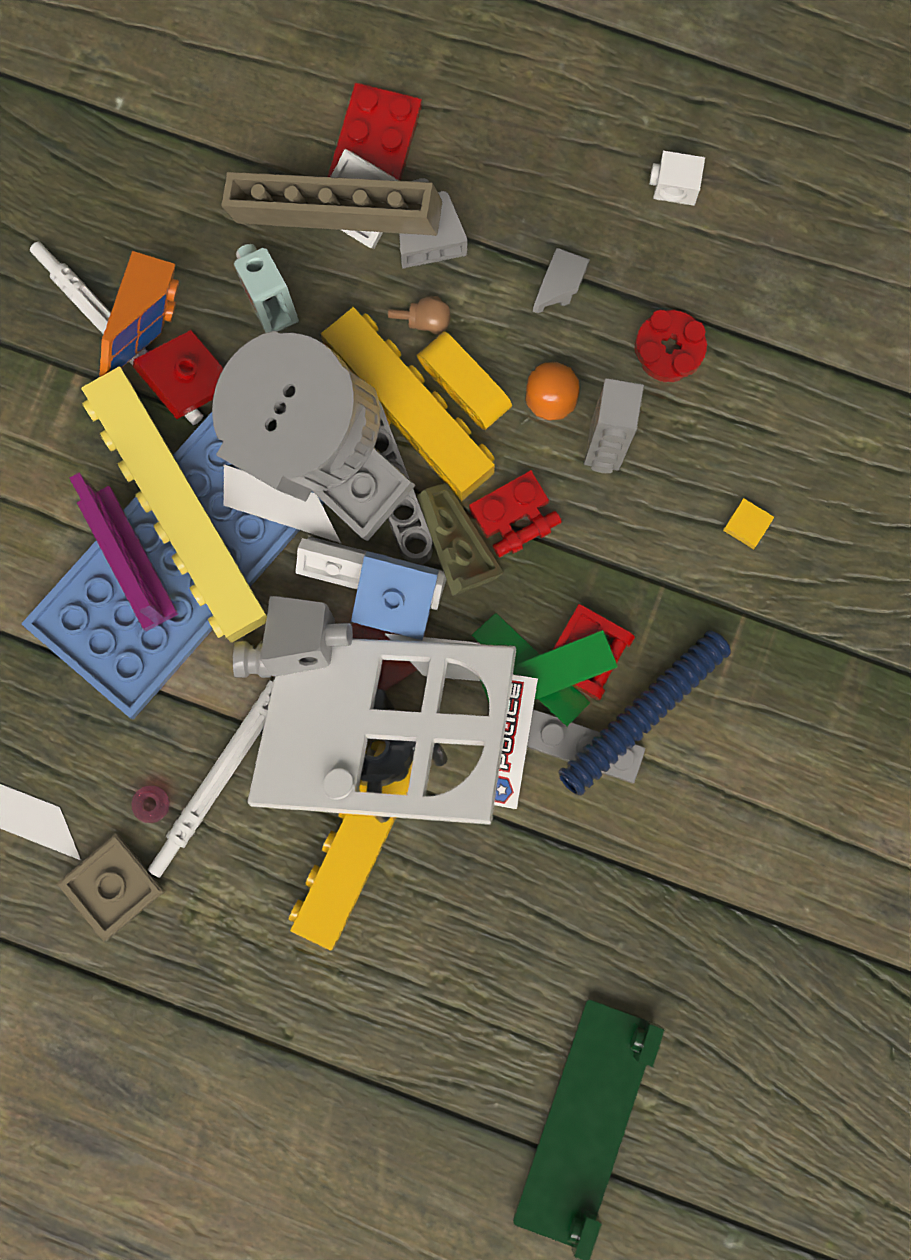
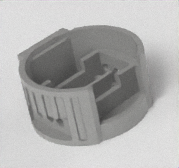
(322, 430)

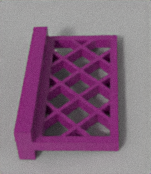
(124, 553)

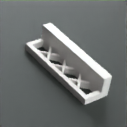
(341, 565)

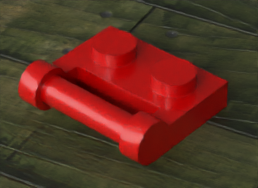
(585, 623)

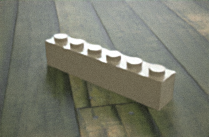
(333, 203)

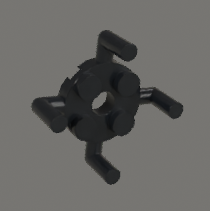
(394, 761)

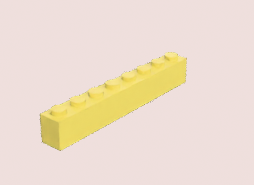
(175, 505)

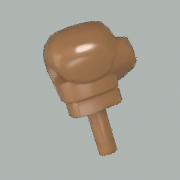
(426, 315)

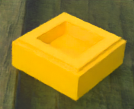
(748, 523)

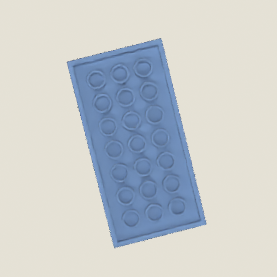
(92, 621)

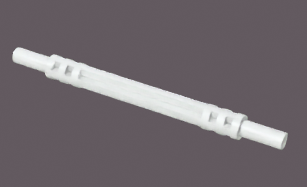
(84, 299)
(210, 788)

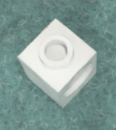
(677, 177)

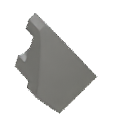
(561, 280)

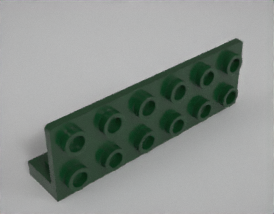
(586, 1126)

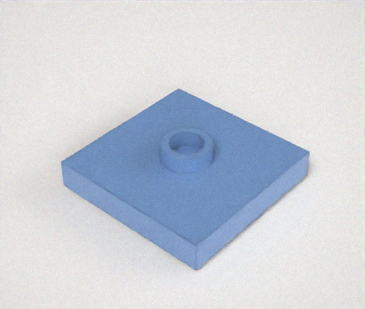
(394, 595)

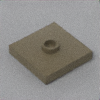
(110, 887)

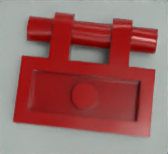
(510, 504)

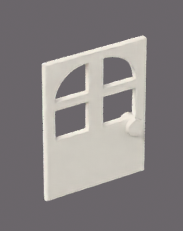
(325, 715)

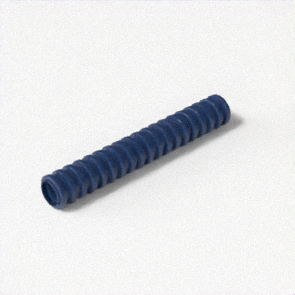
(644, 712)

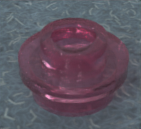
(159, 811)

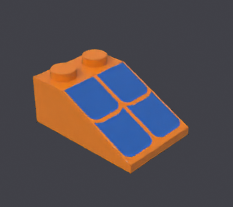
(139, 310)

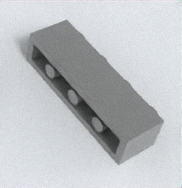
(613, 425)

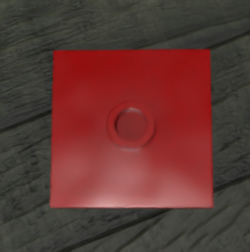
(180, 373)

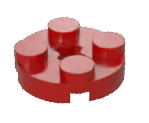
(670, 325)

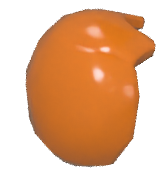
(552, 391)

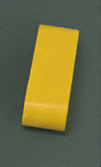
(464, 380)

